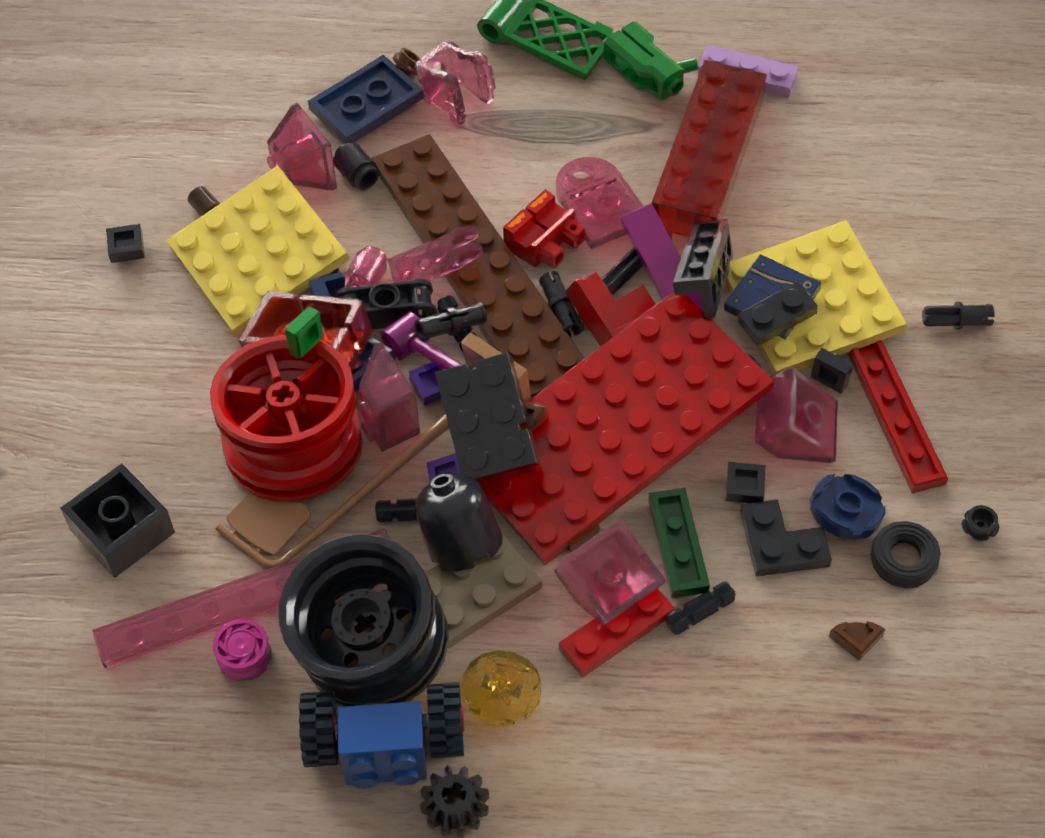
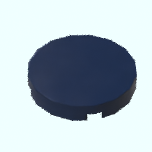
(847, 506)

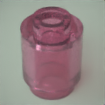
(366, 267)

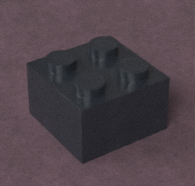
(118, 520)

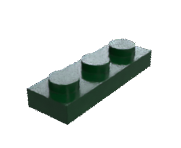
(678, 543)

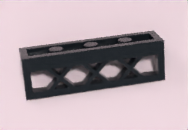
(705, 264)

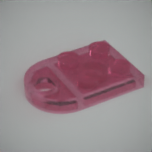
(597, 198)

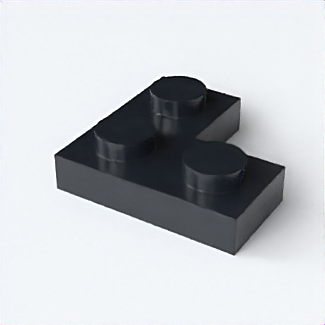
(777, 550)

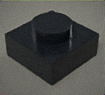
(125, 243)
(831, 370)
(745, 482)

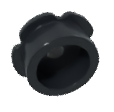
(985, 516)

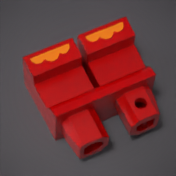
(541, 229)

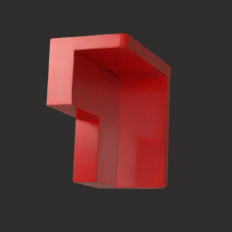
(603, 313)

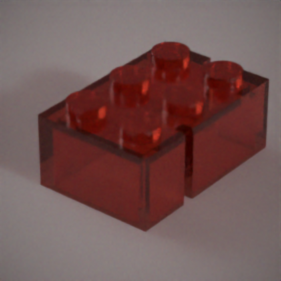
(342, 321)

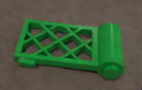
(509, 17)

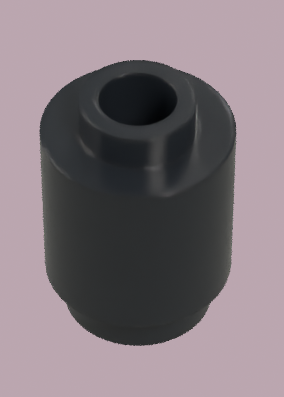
(356, 166)

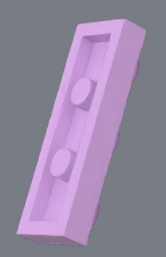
(779, 75)

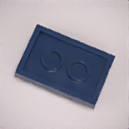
(365, 99)

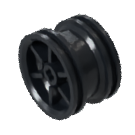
(355, 567)

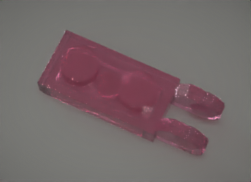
(436, 256)

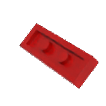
(597, 643)

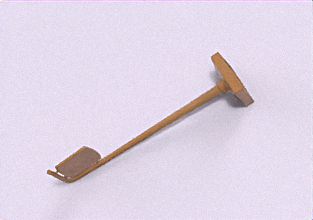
(273, 523)

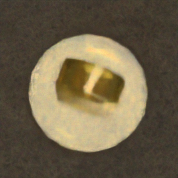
(501, 687)

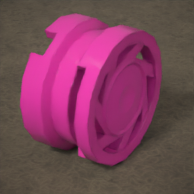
(242, 650)

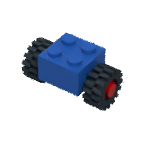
(381, 739)

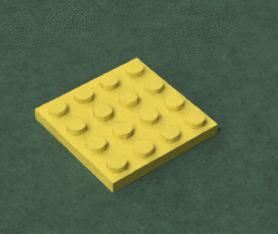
(256, 245)
(851, 302)

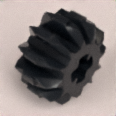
(464, 811)

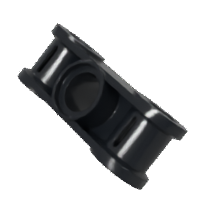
(391, 301)

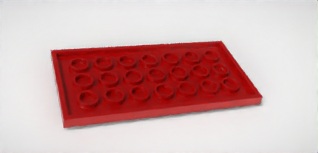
(625, 422)

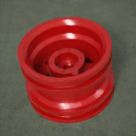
(287, 419)

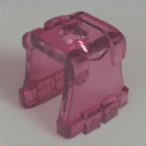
(456, 68)

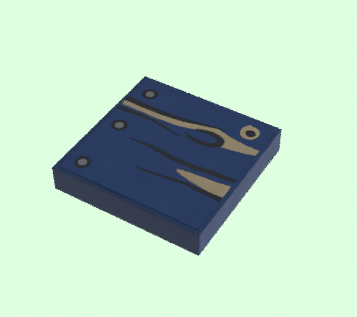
(764, 280)

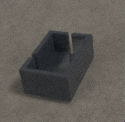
(485, 417)

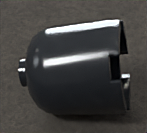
(457, 522)

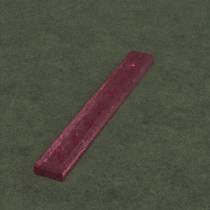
(194, 614)

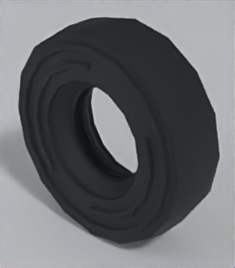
(899, 574)

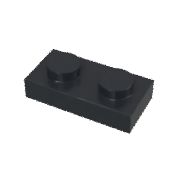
(777, 313)

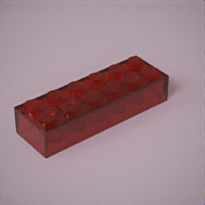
(709, 146)

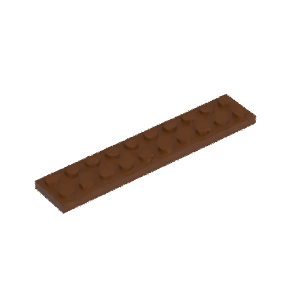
(517, 314)

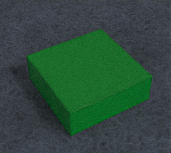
(304, 332)

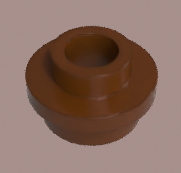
(406, 61)

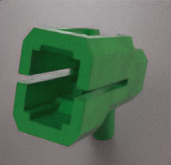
(644, 63)

